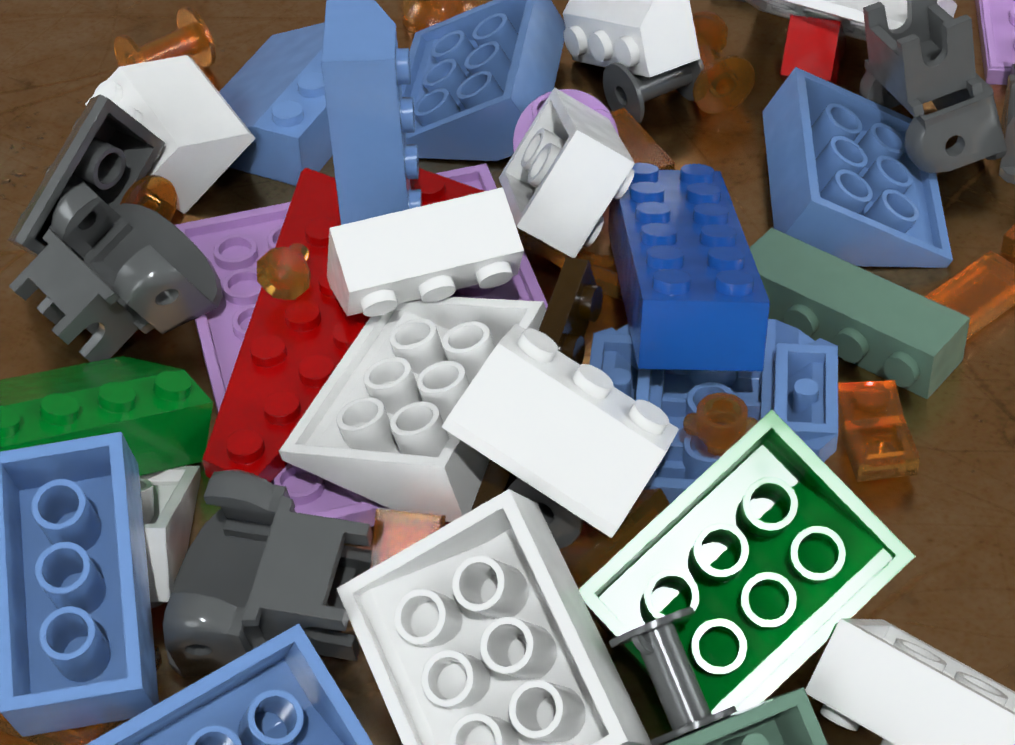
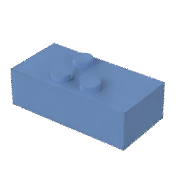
(73, 587)

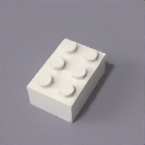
(566, 174)

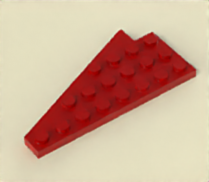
(294, 342)

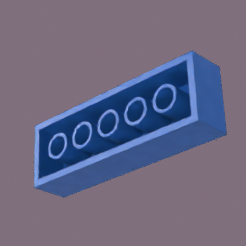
(687, 273)

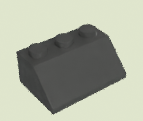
(104, 152)

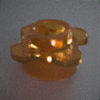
(719, 422)

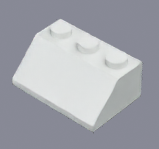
(637, 33)
(187, 114)
(423, 253)
(562, 428)
(908, 689)

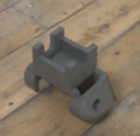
(132, 274)

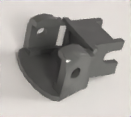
(932, 62)
(259, 574)

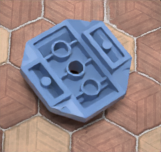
(795, 383)

